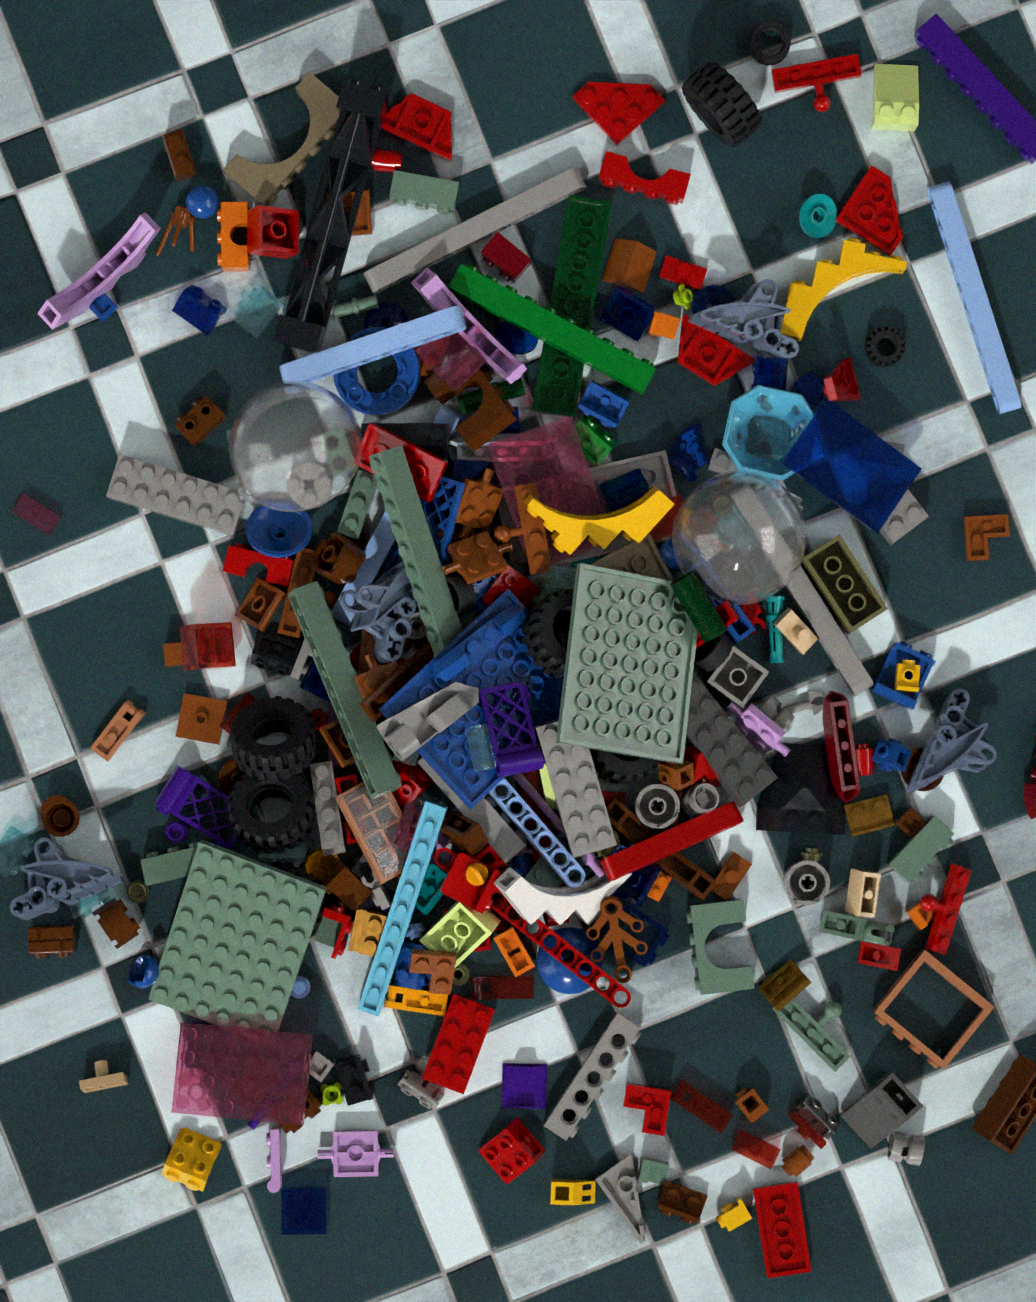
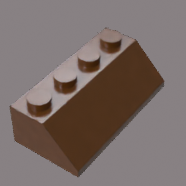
(1011, 1107)

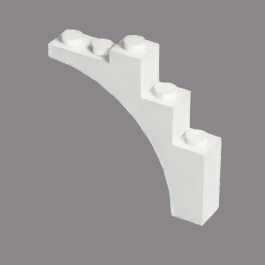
(558, 902)

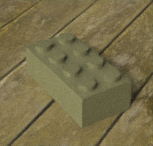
(843, 584)

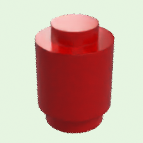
(387, 160)
(864, 759)

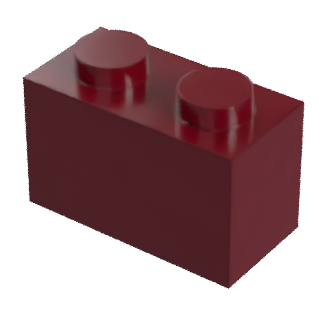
(505, 258)

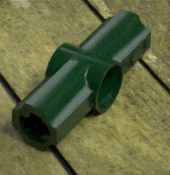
(473, 399)

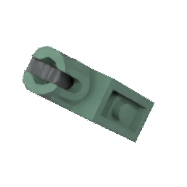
(856, 928)

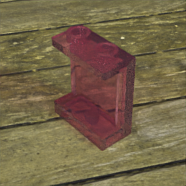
(451, 359)

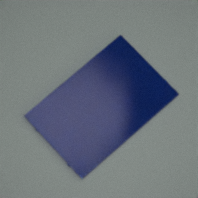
(851, 465)

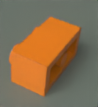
(659, 886)

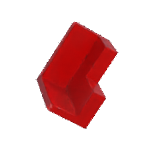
(654, 1102)

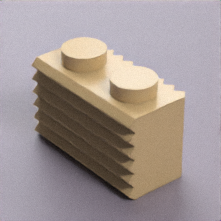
(862, 893)

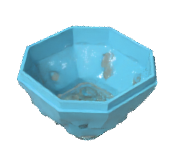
(763, 411)

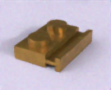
(869, 815)
(367, 931)
(784, 985)

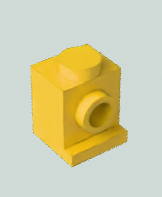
(901, 682)
(733, 1215)

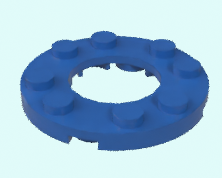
(385, 402)

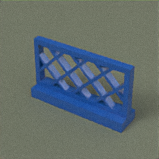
(446, 524)

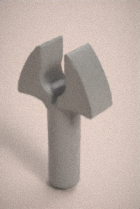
(794, 708)

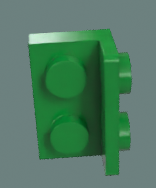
(594, 441)

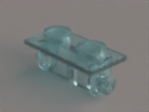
(480, 748)

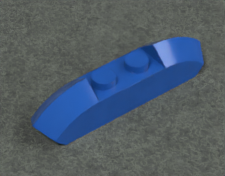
(478, 642)

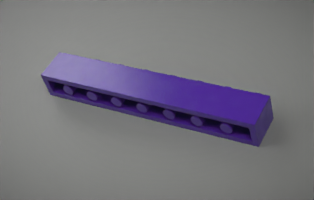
(979, 85)

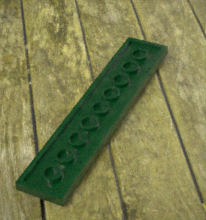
(572, 297)

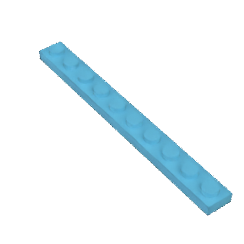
(402, 907)

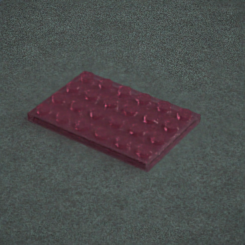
(558, 465)
(242, 1073)

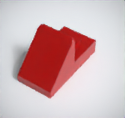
(701, 767)
(879, 955)

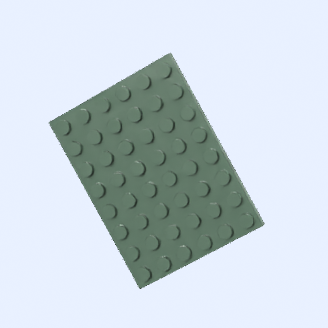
(627, 666)
(237, 940)

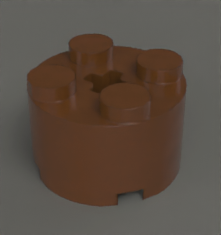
(338, 559)
(116, 923)

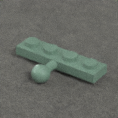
(813, 1033)

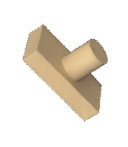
(795, 631)
(103, 1079)

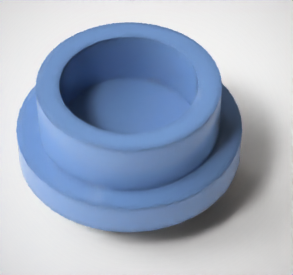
(415, 931)
(301, 987)

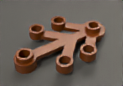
(616, 934)

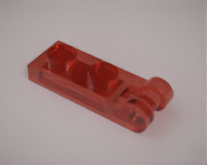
(502, 987)
(702, 1107)

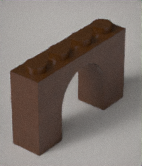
(489, 419)

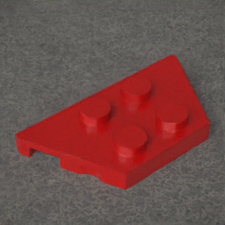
(421, 124)
(709, 354)

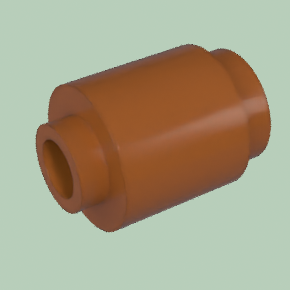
(797, 1161)

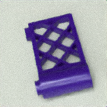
(521, 757)
(175, 795)

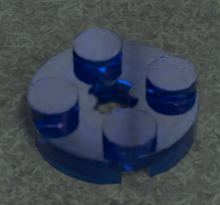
(710, 294)

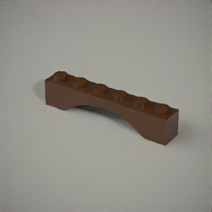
(675, 865)

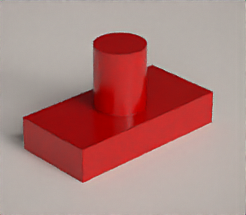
(683, 273)

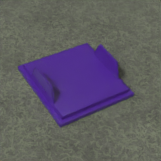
(524, 1086)

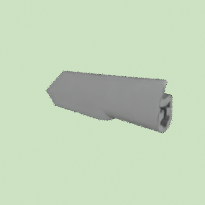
(427, 718)

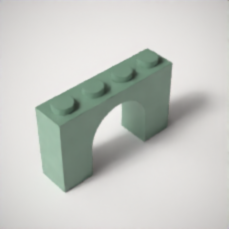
(704, 919)

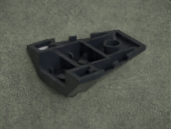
(802, 794)

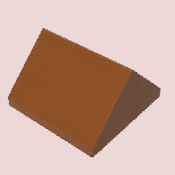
(629, 265)
(261, 604)
(337, 742)

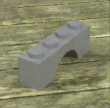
(327, 808)

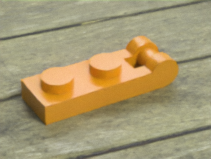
(417, 1000)

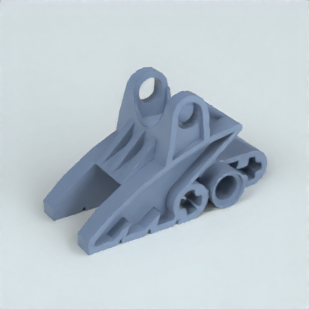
(737, 317)
(372, 609)
(948, 755)
(54, 868)

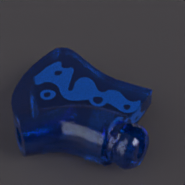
(688, 453)

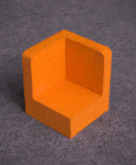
(664, 326)
(919, 916)

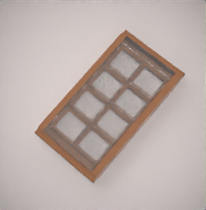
(375, 829)

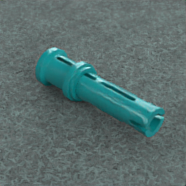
(775, 609)

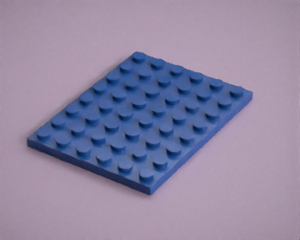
(500, 665)

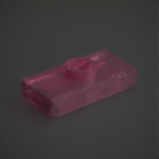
(36, 514)
(407, 826)

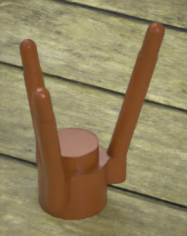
(180, 219)

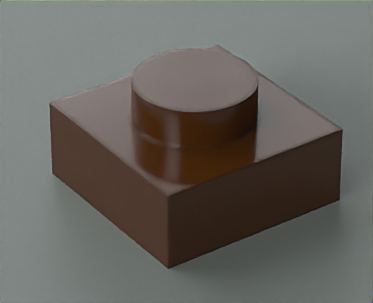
(910, 823)

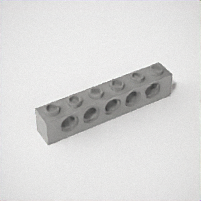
(568, 1128)

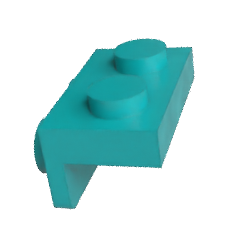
(430, 889)

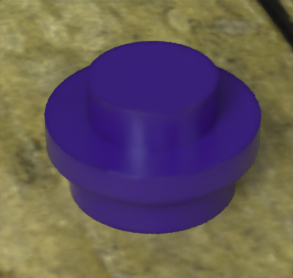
(176, 831)

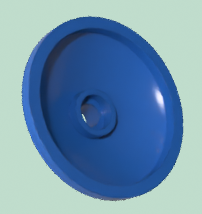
(267, 524)
(556, 974)

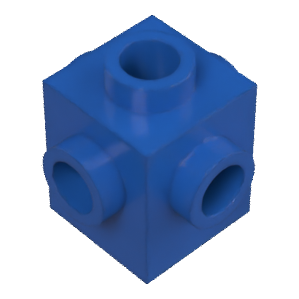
(891, 755)

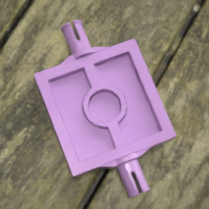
(759, 729)
(355, 1153)

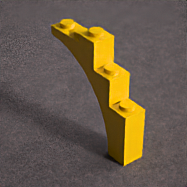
(827, 276)
(571, 529)

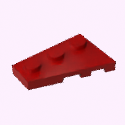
(842, 383)

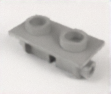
(412, 1086)

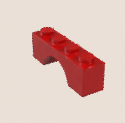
(617, 172)

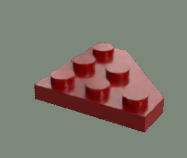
(618, 106)
(873, 212)

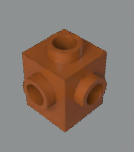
(676, 775)

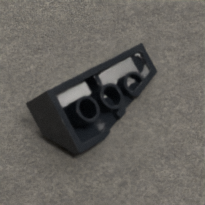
(429, 436)

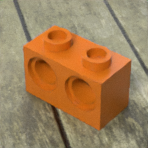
(514, 951)

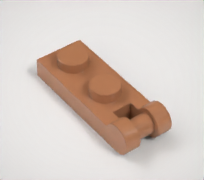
(117, 731)

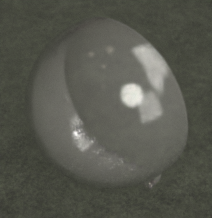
(294, 446)
(740, 536)

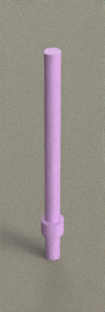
(587, 859)

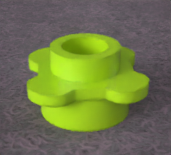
(683, 297)
(336, 1089)

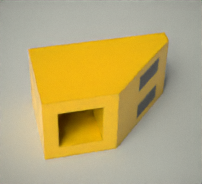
(572, 1191)

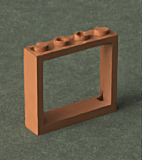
(900, 1032)

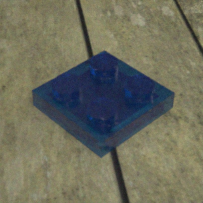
(303, 1211)

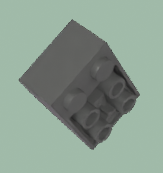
(881, 1109)

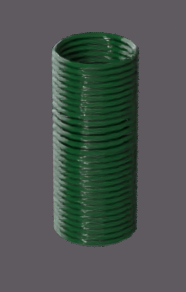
(696, 602)

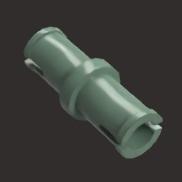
(355, 306)

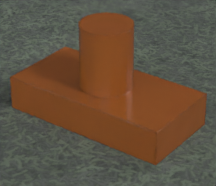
(731, 875)

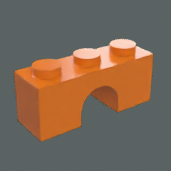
(232, 256)

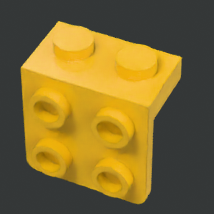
(191, 1159)

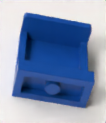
(885, 681)

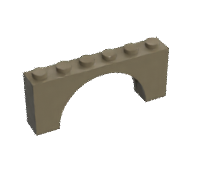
(265, 181)

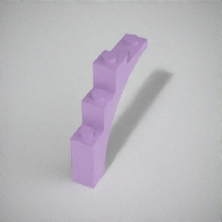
(102, 276)
(498, 358)

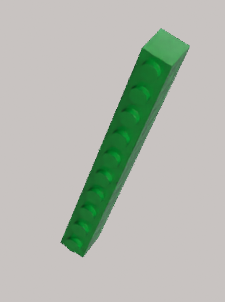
(552, 329)

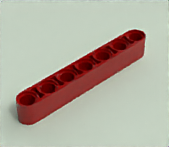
(671, 841)

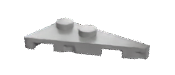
(621, 1189)

